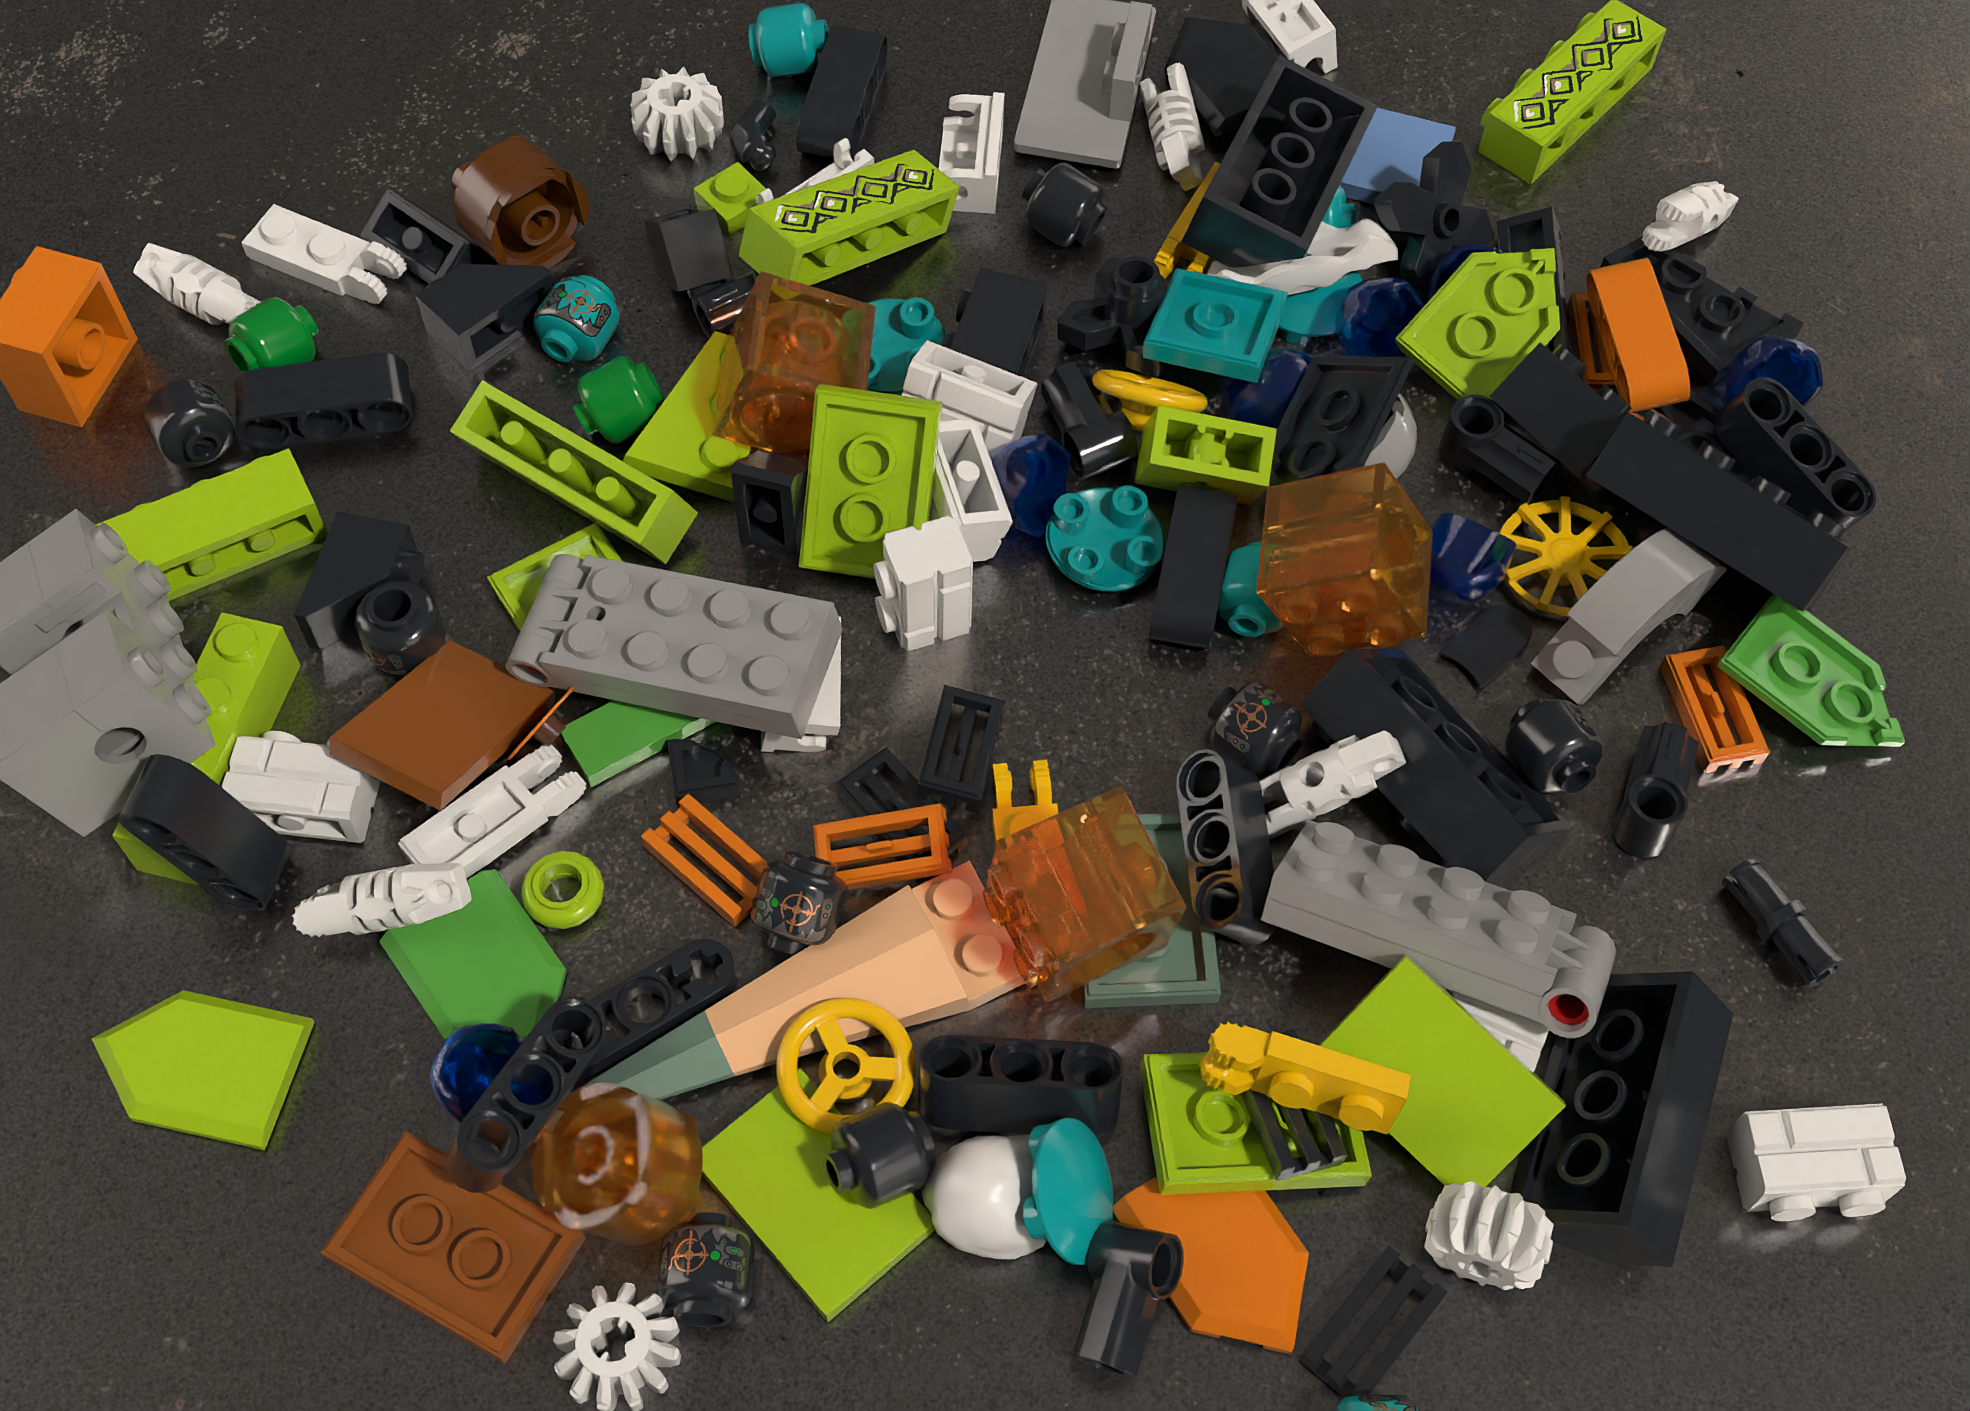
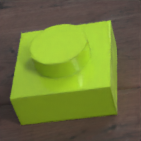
(731, 195)

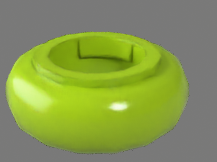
(567, 913)

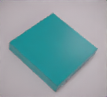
(1215, 325)

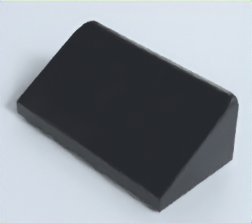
(419, 237)

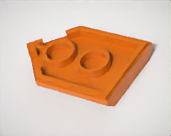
(1239, 1261)

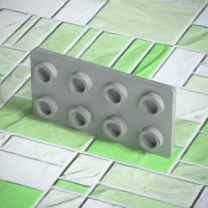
(1085, 81)

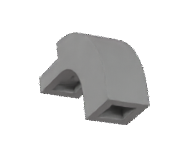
(1629, 601)

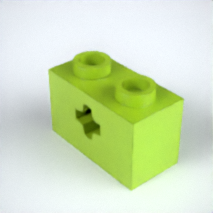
(1205, 453)

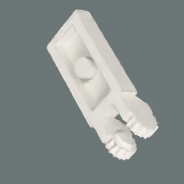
(322, 255)
(494, 814)

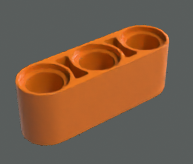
(1638, 335)

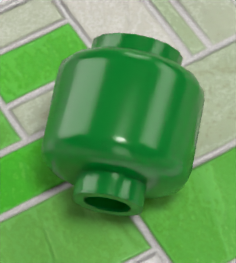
(271, 336)
(618, 399)

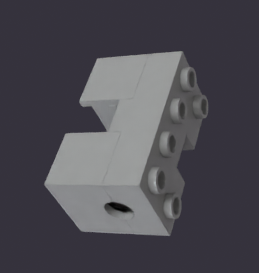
(90, 673)

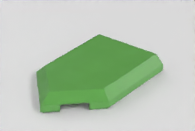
(1812, 677)
(479, 962)

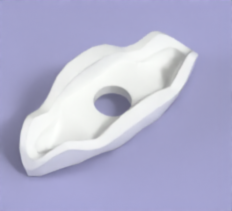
(1327, 259)

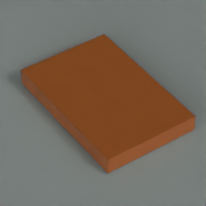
(442, 724)
(450, 1253)

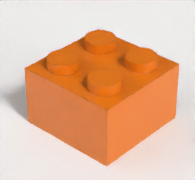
(61, 336)

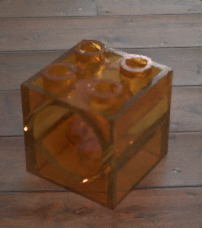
(779, 354)
(1345, 561)
(1082, 894)

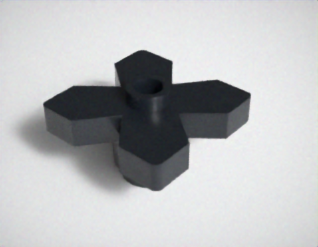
(1431, 215)
(1123, 313)

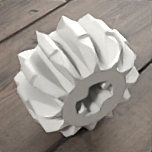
(677, 113)
(1489, 1236)
(590, 1348)

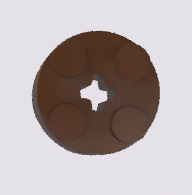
(519, 204)

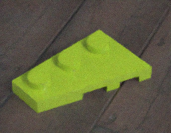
(679, 438)

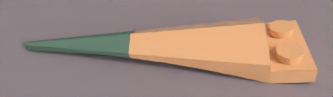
(913, 954)

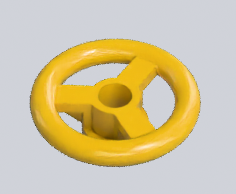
(1144, 393)
(832, 1088)

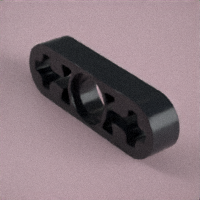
(653, 980)

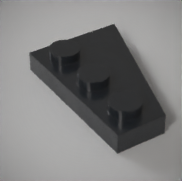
(1706, 316)

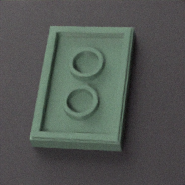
(1187, 966)

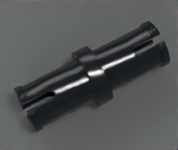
(1782, 922)

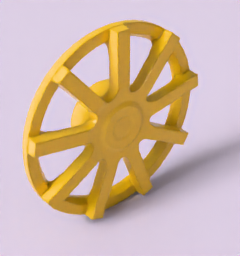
(1561, 555)

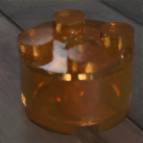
(619, 1165)

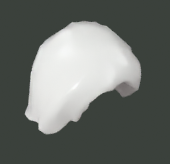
(980, 1196)

